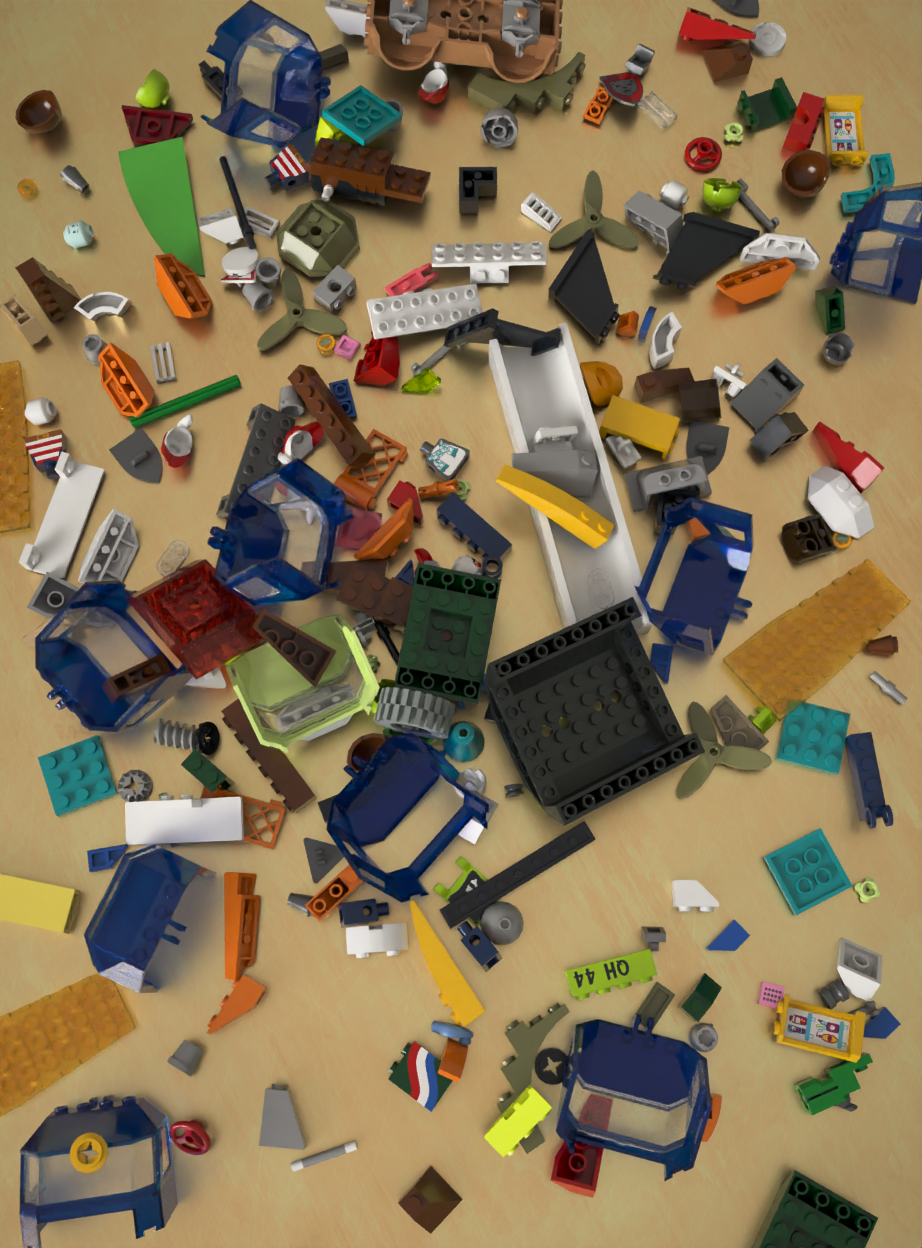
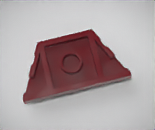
(154, 125)

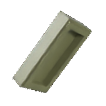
(655, 1004)

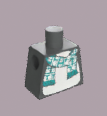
(445, 458)

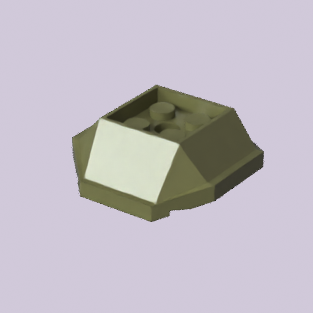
(321, 253)

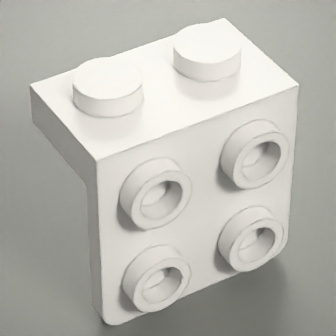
(554, 438)

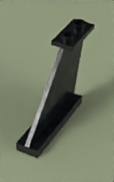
(700, 248)
(585, 289)
(488, 327)

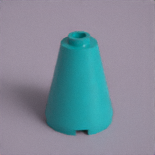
(464, 748)

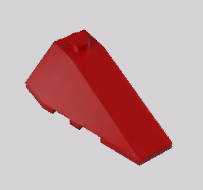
(701, 27)
(380, 362)
(857, 466)
(580, 1171)

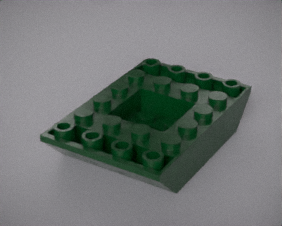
(451, 603)
(813, 1217)

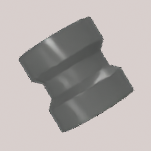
(833, 994)

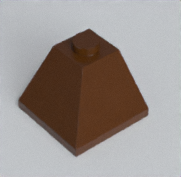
(728, 60)
(429, 1200)

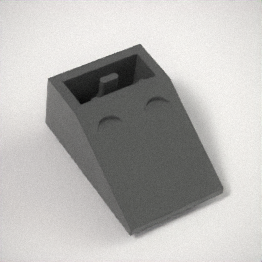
(767, 394)

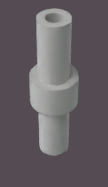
(888, 687)

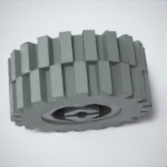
(414, 713)

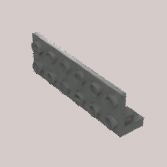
(260, 452)

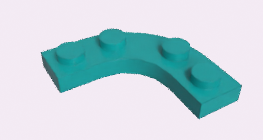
(882, 175)

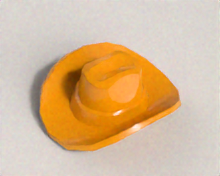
(601, 381)

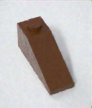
(660, 383)
(135, 678)

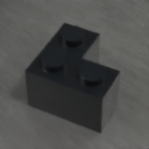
(475, 183)
(779, 432)
(668, 499)

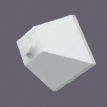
(222, 226)
(859, 969)

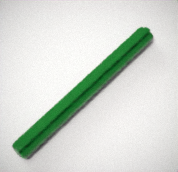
(186, 400)

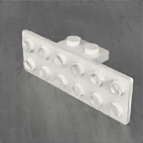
(489, 261)
(422, 310)
(184, 820)

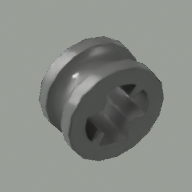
(514, 790)

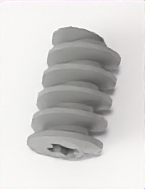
(175, 735)

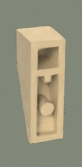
(23, 320)

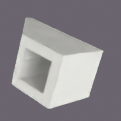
(691, 894)

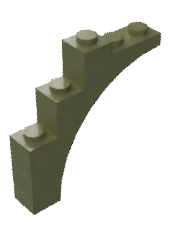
(530, 95)
(519, 1069)

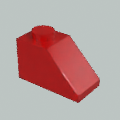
(400, 494)

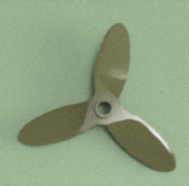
(605, 227)
(298, 316)
(733, 756)

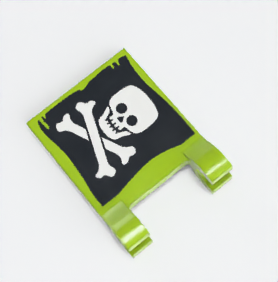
(466, 881)

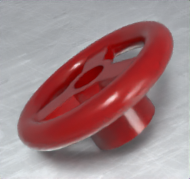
(704, 150)
(193, 1135)

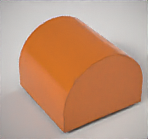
(628, 324)

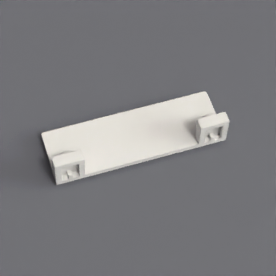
(64, 518)

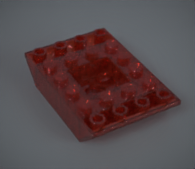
(203, 635)

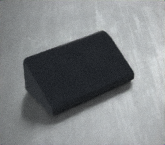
(334, 56)

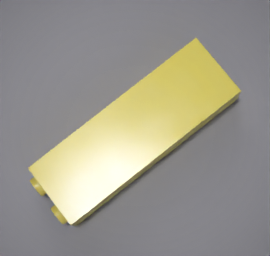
(37, 903)

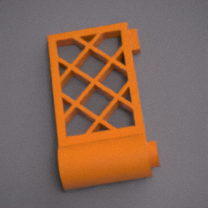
(360, 492)
(276, 805)

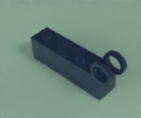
(476, 532)
(867, 780)

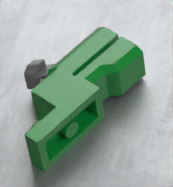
(833, 1088)

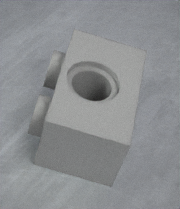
(336, 279)

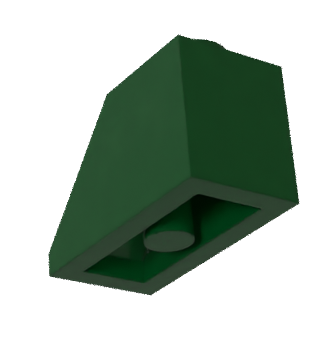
(831, 308)
(700, 998)

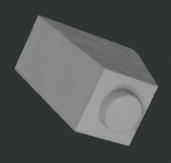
(280, 1120)

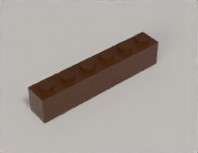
(331, 416)
(272, 760)

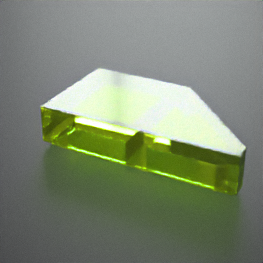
(422, 382)

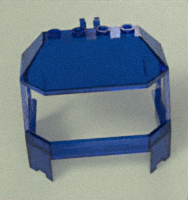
(706, 579)
(383, 796)

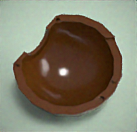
(39, 112)
(806, 173)
(365, 748)

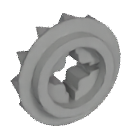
(142, 791)

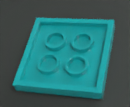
(362, 115)
(813, 737)
(77, 775)
(807, 871)

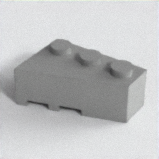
(654, 218)

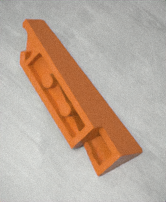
(240, 922)

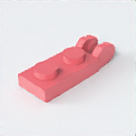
(412, 281)

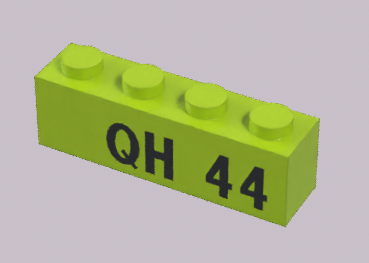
(610, 973)

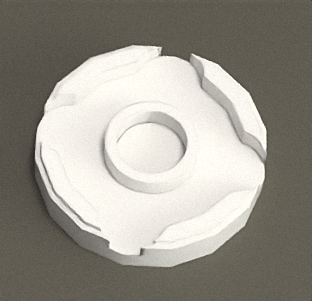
(769, 39)
(240, 261)

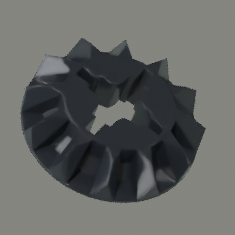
(212, 736)
(542, 1062)

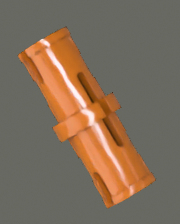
(438, 489)

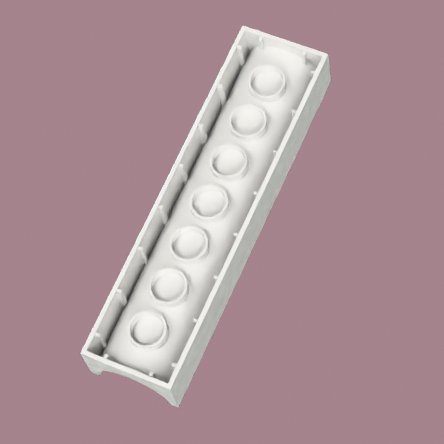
(552, 394)

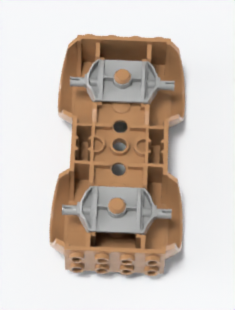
(507, 35)

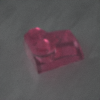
(359, 529)

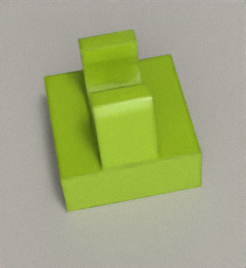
(763, 720)

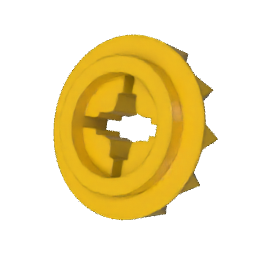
(80, 1160)

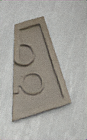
(736, 727)

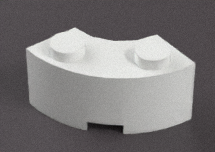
(103, 303)
(661, 346)
(379, 938)

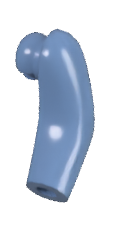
(452, 1031)

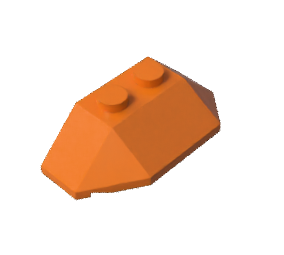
(757, 280)
(181, 287)
(124, 381)
(389, 535)

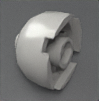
(499, 127)
(502, 923)

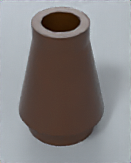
(883, 645)

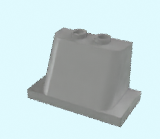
(666, 477)

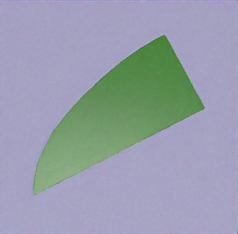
(163, 197)

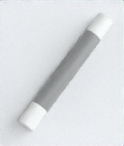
(323, 1156)

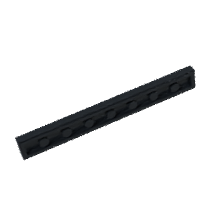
(517, 874)

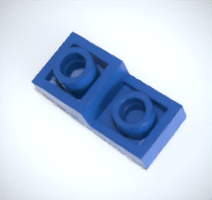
(342, 393)

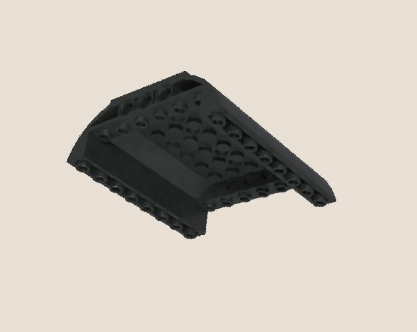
(598, 751)

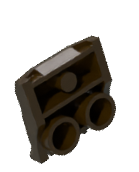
(699, 400)
(807, 538)

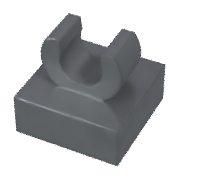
(653, 936)

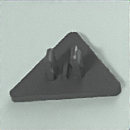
(321, 857)

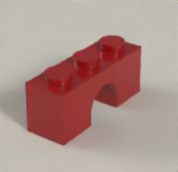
(800, 134)

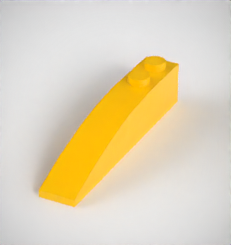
(557, 506)
(445, 973)

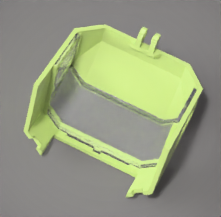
(285, 704)

